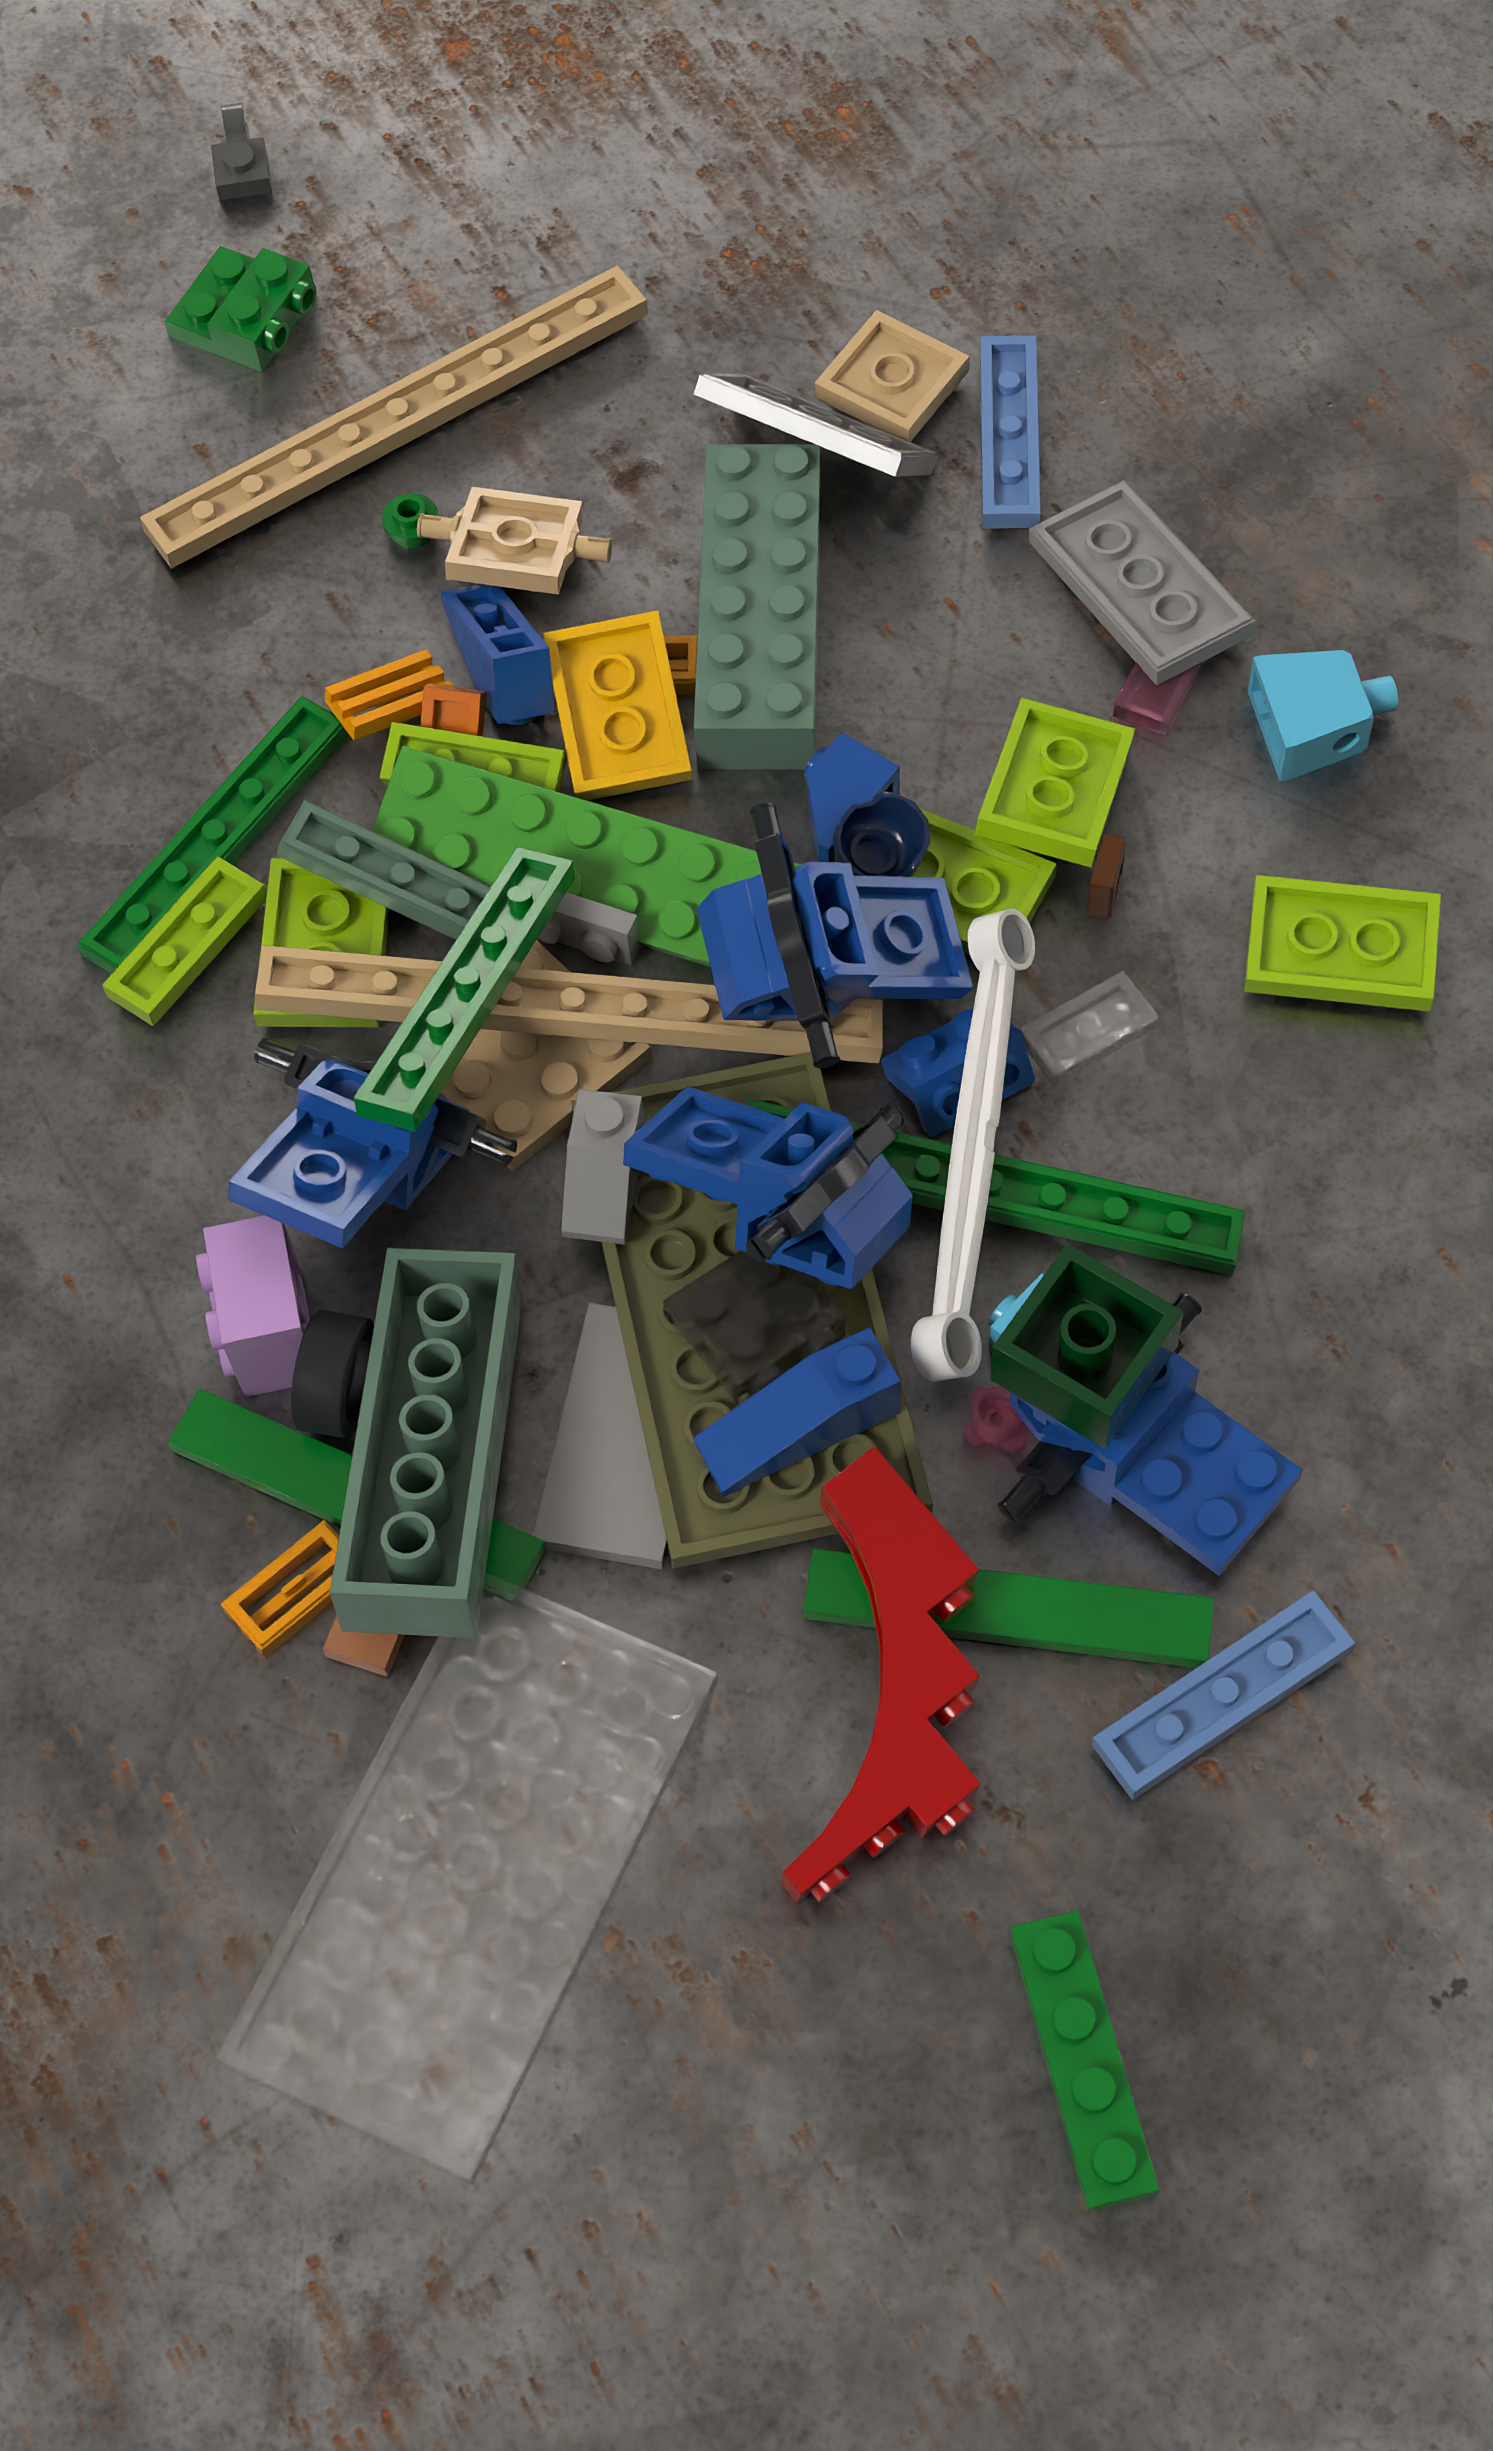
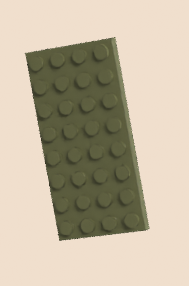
(670, 1243)

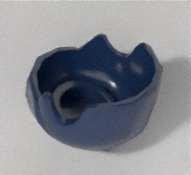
(882, 837)

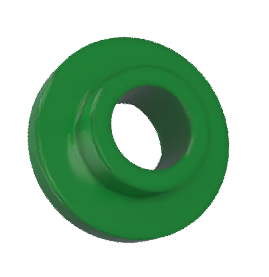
(396, 520)

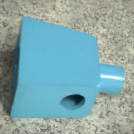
(1315, 708)

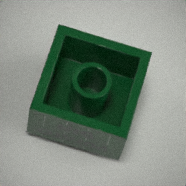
(1086, 1345)

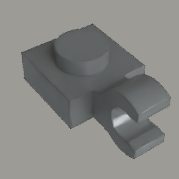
(242, 162)

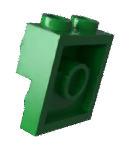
(244, 306)

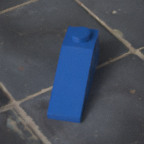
(501, 653)
(802, 1412)

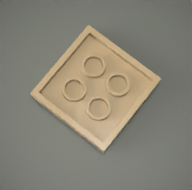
(529, 1079)

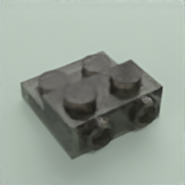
(754, 1321)

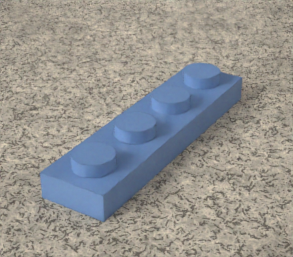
(1009, 432)
(1223, 1694)

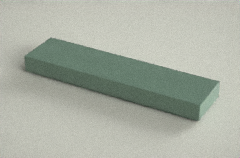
(381, 870)

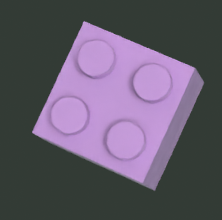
(254, 1302)

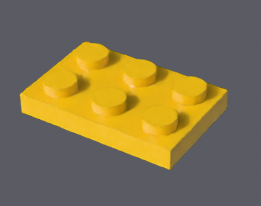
(618, 706)

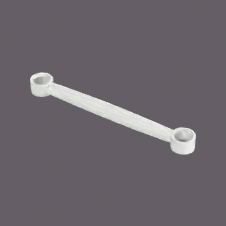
(949, 1340)

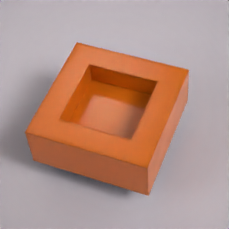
(453, 709)

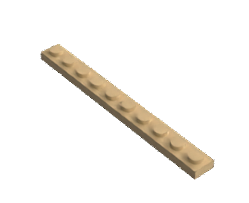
(393, 416)
(552, 1004)

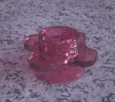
(981, 1430)

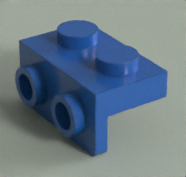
(932, 1066)

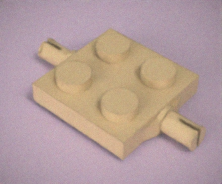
(514, 540)

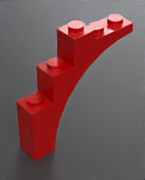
(909, 1769)

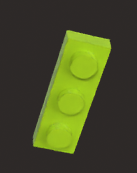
(511, 759)
(185, 941)

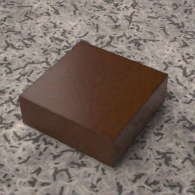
(1106, 876)

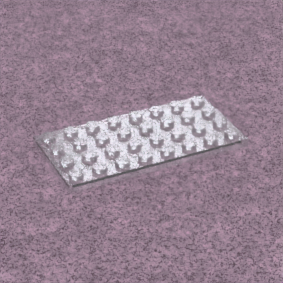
(469, 1878)

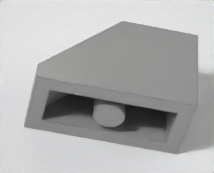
(597, 1184)

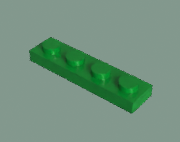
(1083, 2062)

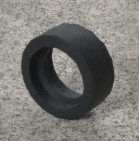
(331, 1373)

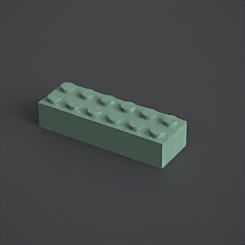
(758, 607)
(428, 1444)

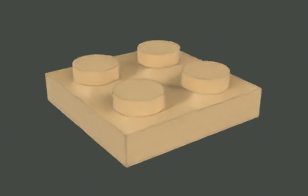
(892, 376)

